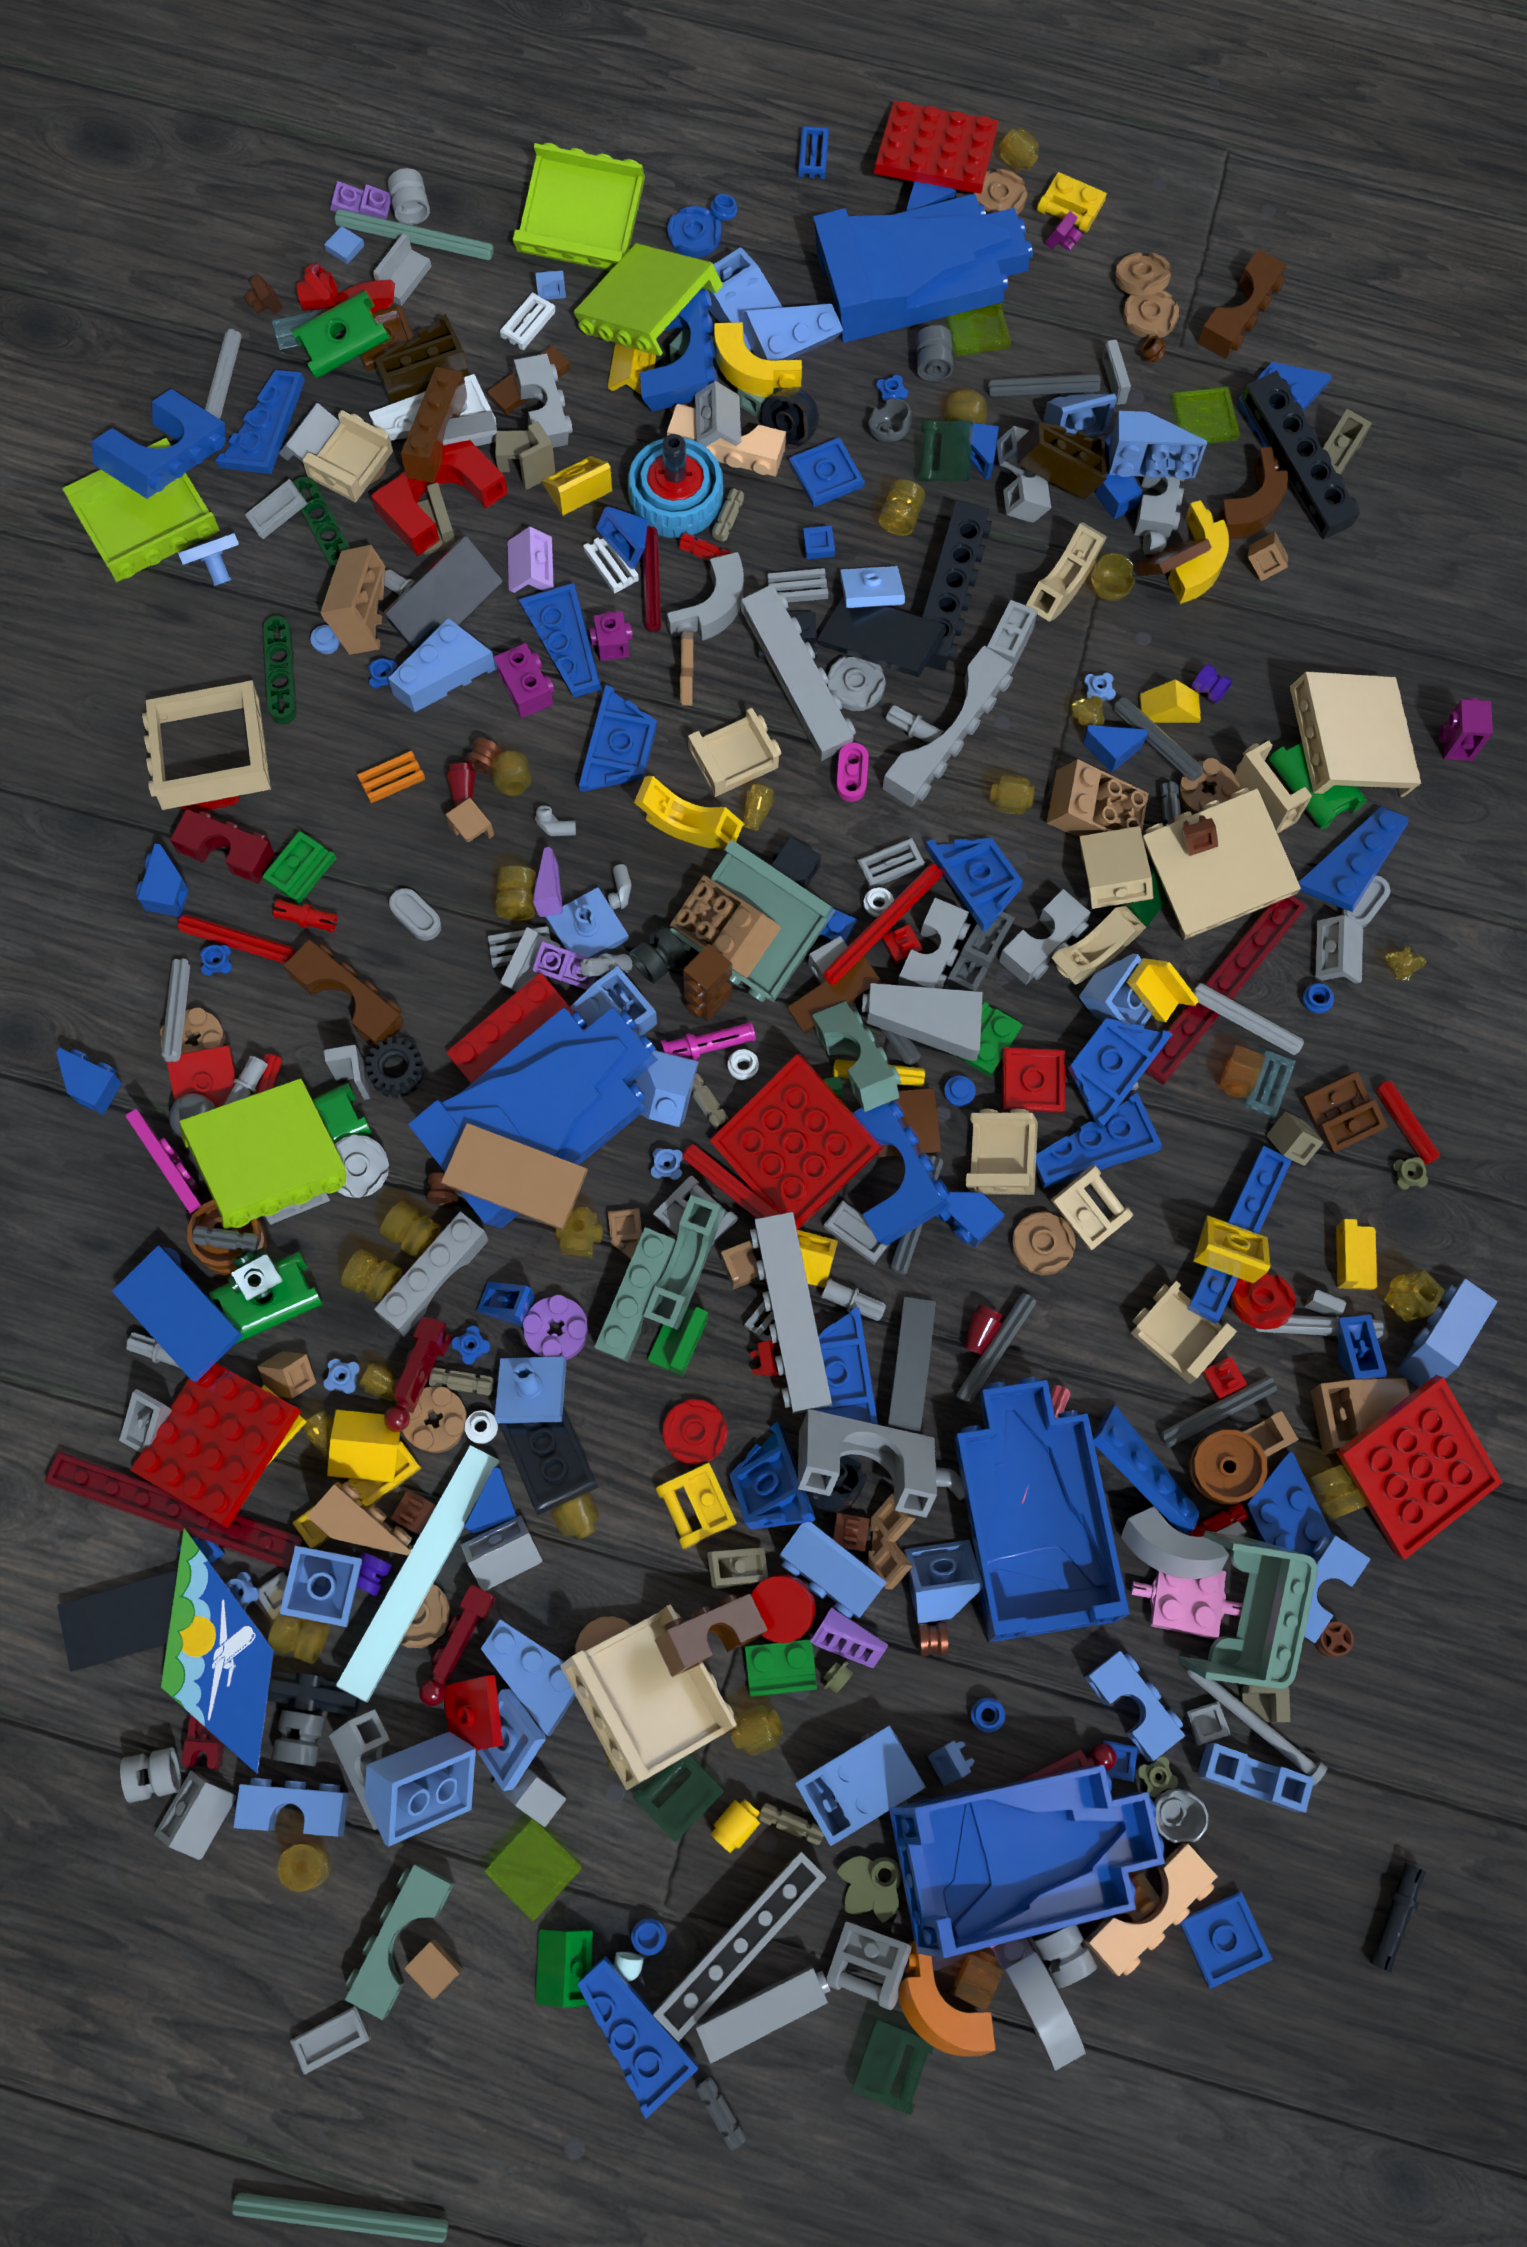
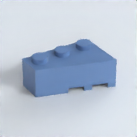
(789, 330)
(439, 665)
(1448, 1334)
(531, 1674)

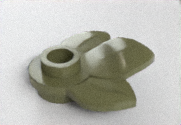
(867, 1890)

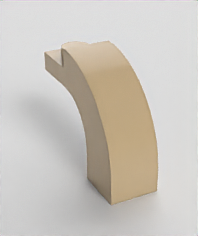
(1068, 575)
(1099, 946)

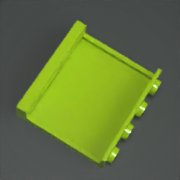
(580, 207)
(644, 296)
(138, 530)
(264, 1153)

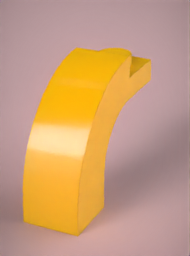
(747, 370)
(1200, 573)
(684, 820)

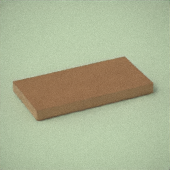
(514, 1176)

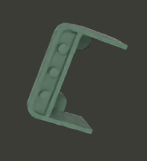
(1270, 1619)

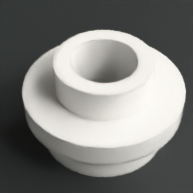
(877, 894)
(743, 1056)
(485, 1436)

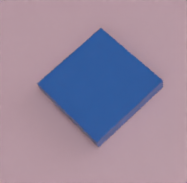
(826, 472)
(1225, 1939)

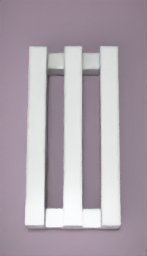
(532, 323)
(600, 545)

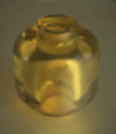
(1019, 149)
(511, 773)
(1013, 794)
(576, 1517)
(757, 1730)

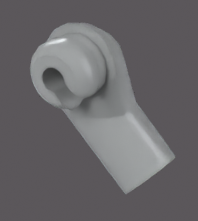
(551, 825)
(623, 886)
(949, 1478)

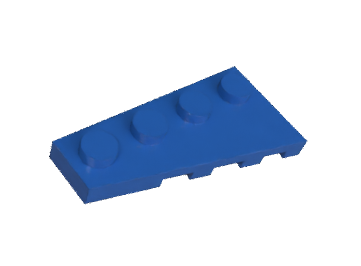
(563, 631)
(1356, 861)
(1122, 1139)
(1142, 1468)

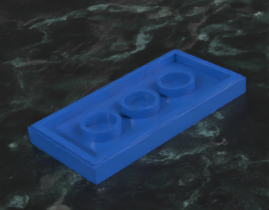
(177, 1313)

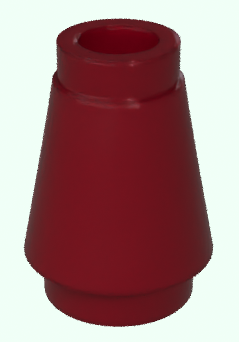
(461, 782)
(982, 1329)

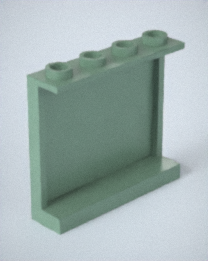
(781, 900)

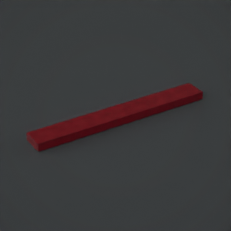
(1228, 981)
(162, 1508)

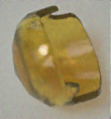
(966, 406)
(1112, 577)

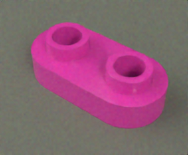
(852, 774)

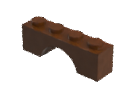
(1227, 326)
(424, 443)
(317, 971)

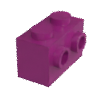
(523, 680)
(1466, 729)

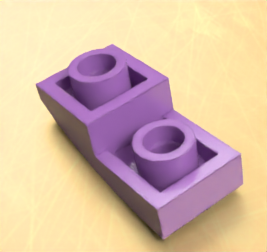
(367, 202)
(562, 965)

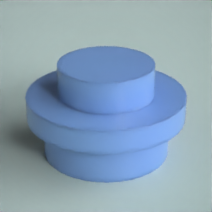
(324, 640)

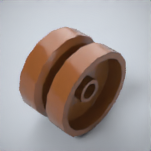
(218, 1258)
(1246, 1462)

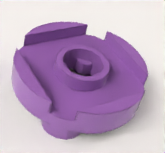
(557, 1310)

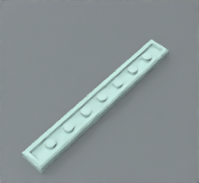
(417, 1575)

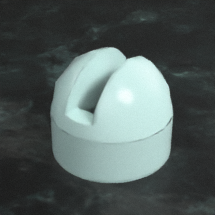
(628, 1964)

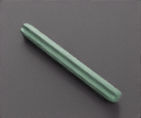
(416, 234)
(340, 2217)

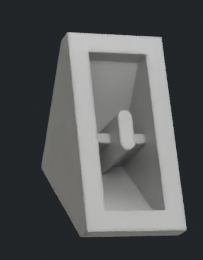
(143, 1420)
(534, 1797)

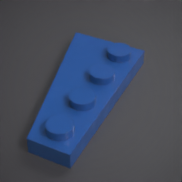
(265, 426)
(644, 2048)

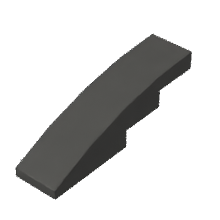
(979, 954)
(912, 1364)

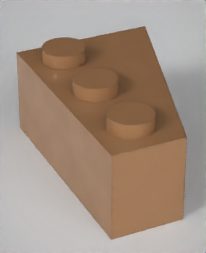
(353, 599)

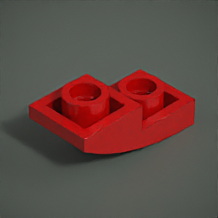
(379, 291)

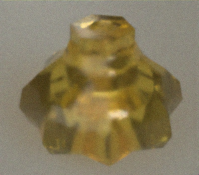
(1089, 711)
(1405, 963)

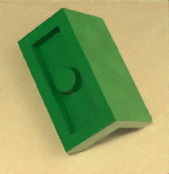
(675, 1347)
(560, 1964)

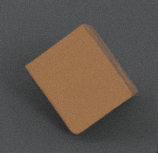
(1268, 556)
(469, 821)
(740, 1264)
(287, 1374)
(1273, 1433)
(433, 1969)

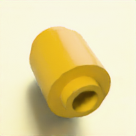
(735, 1825)

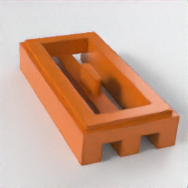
(388, 773)

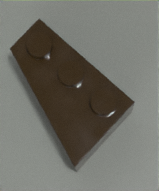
(409, 366)
(1064, 457)

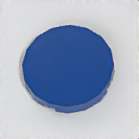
(694, 232)

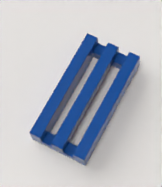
(812, 169)

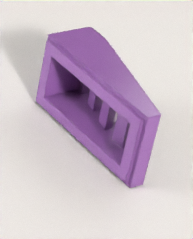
(548, 890)
(839, 1636)

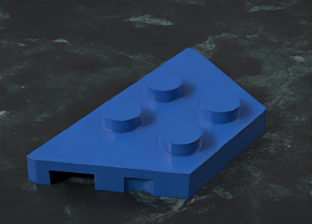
(1303, 385)
(618, 744)
(978, 876)
(1113, 1064)
(848, 1369)
(769, 1485)
(1287, 1511)

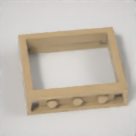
(215, 784)

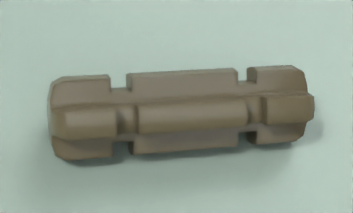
(728, 515)
(708, 1103)
(461, 1381)
(791, 1823)

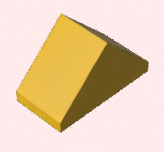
(1171, 703)

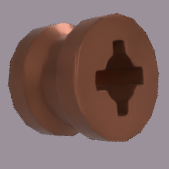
(482, 755)
(439, 1193)
(933, 1639)
(1340, 1639)

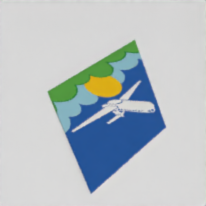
(216, 1657)

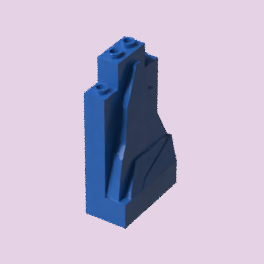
(918, 263)
(553, 1092)
(1055, 1554)
(1021, 1858)

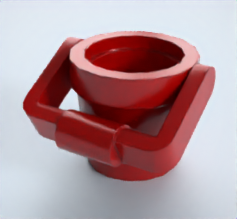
(318, 289)

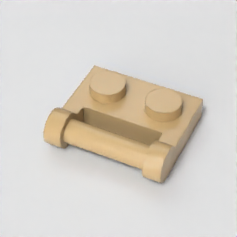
(1084, 1214)

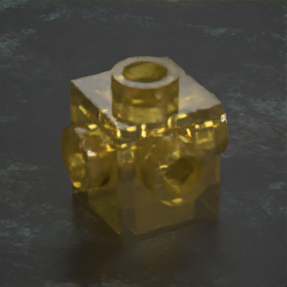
(582, 1242)
(1414, 1295)

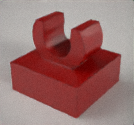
(900, 943)
(767, 1353)
(1224, 1378)

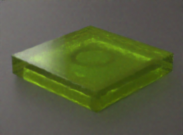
(979, 330)
(1207, 414)
(533, 1870)

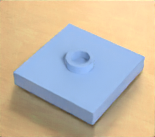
(872, 587)

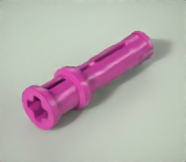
(743, 1033)

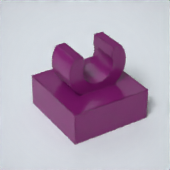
(1064, 233)

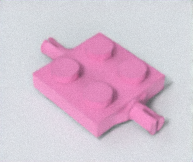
(1188, 1604)

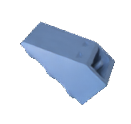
(742, 289)
(1153, 447)
(617, 992)
(860, 1785)

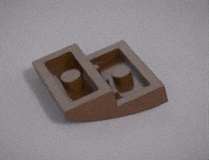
(1343, 1112)
(922, 1116)

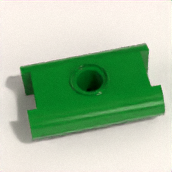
(360, 337)
(1324, 807)
(338, 1113)
(288, 1301)

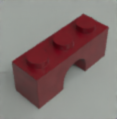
(200, 834)

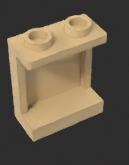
(350, 457)
(735, 753)
(1255, 773)
(1116, 867)
(1003, 1152)
(1178, 1335)

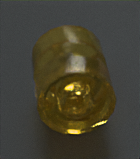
(902, 507)
(515, 893)
(406, 1227)
(368, 1275)
(1339, 1492)
(299, 1635)
(304, 1867)

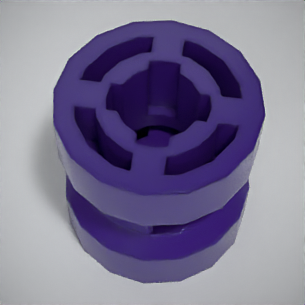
(1210, 683)
(371, 1573)

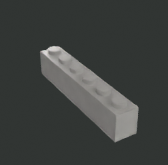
(797, 672)
(793, 1313)
(739, 1946)

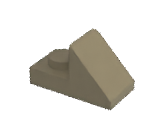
(1346, 439)
(737, 1567)

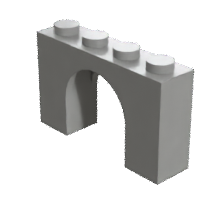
(902, 1453)

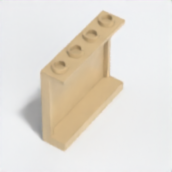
(1354, 732)
(1229, 880)
(637, 1706)

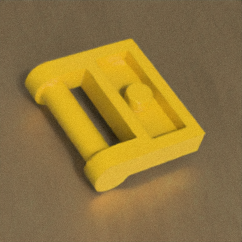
(1075, 196)
(706, 1501)

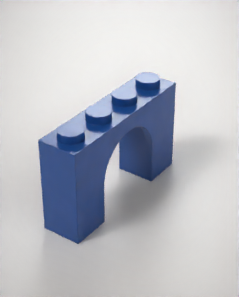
(694, 370)
(152, 469)
(919, 1194)

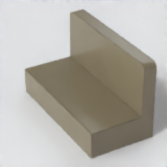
(537, 461)
(437, 512)

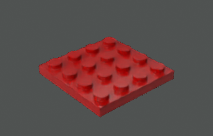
(937, 147)
(507, 1027)
(796, 1142)
(216, 1443)
(1419, 1467)

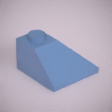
(1082, 413)
(1112, 997)
(667, 1087)
(942, 1579)
(321, 1586)

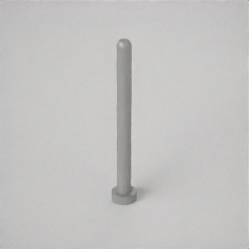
(1262, 1728)

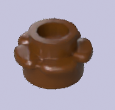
(1153, 349)

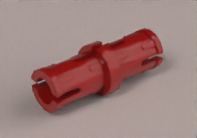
(305, 916)

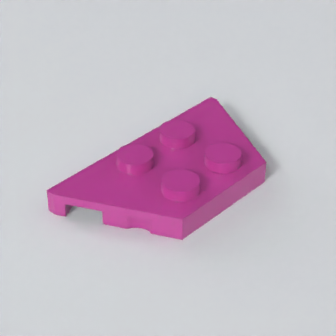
(168, 1161)

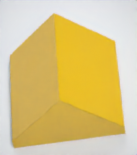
(579, 484)
(1233, 1250)
(362, 1447)

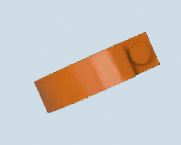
(937, 2021)

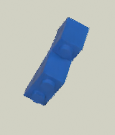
(1118, 493)

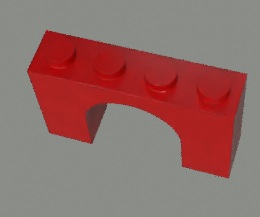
(460, 465)

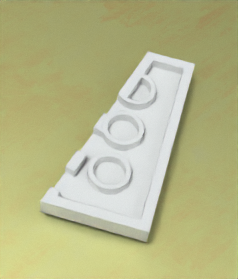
(399, 417)

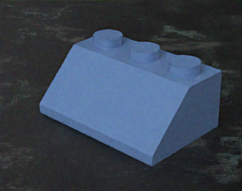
(831, 1570)
(420, 1786)

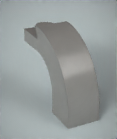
(720, 608)
(1175, 1552)
(1040, 2001)

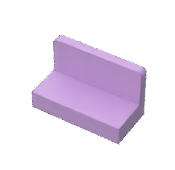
(530, 560)

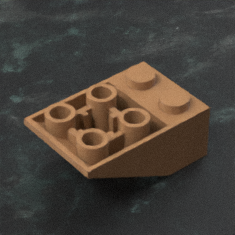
(1094, 801)
(727, 924)
(1353, 1405)
(350, 1520)

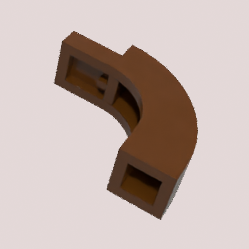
(1253, 513)

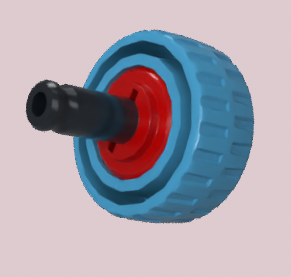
(676, 486)

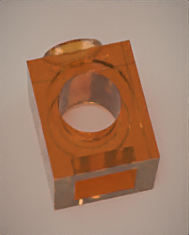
(1241, 1072)
(978, 1979)

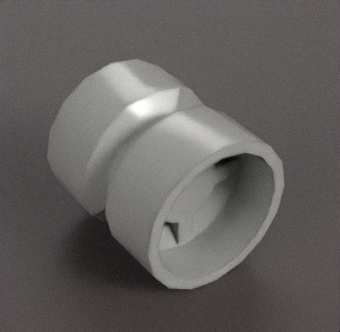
(408, 196)
(162, 1771)
(1066, 1955)

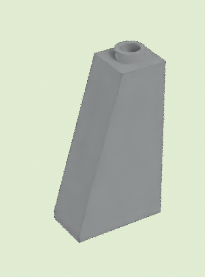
(928, 1015)
(761, 2013)

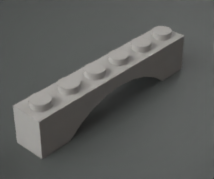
(915, 770)

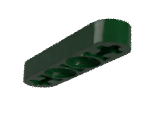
(323, 524)
(279, 669)

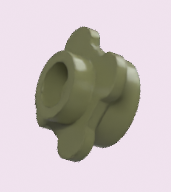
(1418, 1168)
(837, 1677)
(1148, 1773)

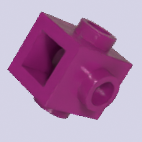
(611, 635)

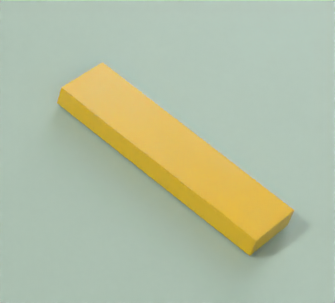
(371, 1493)

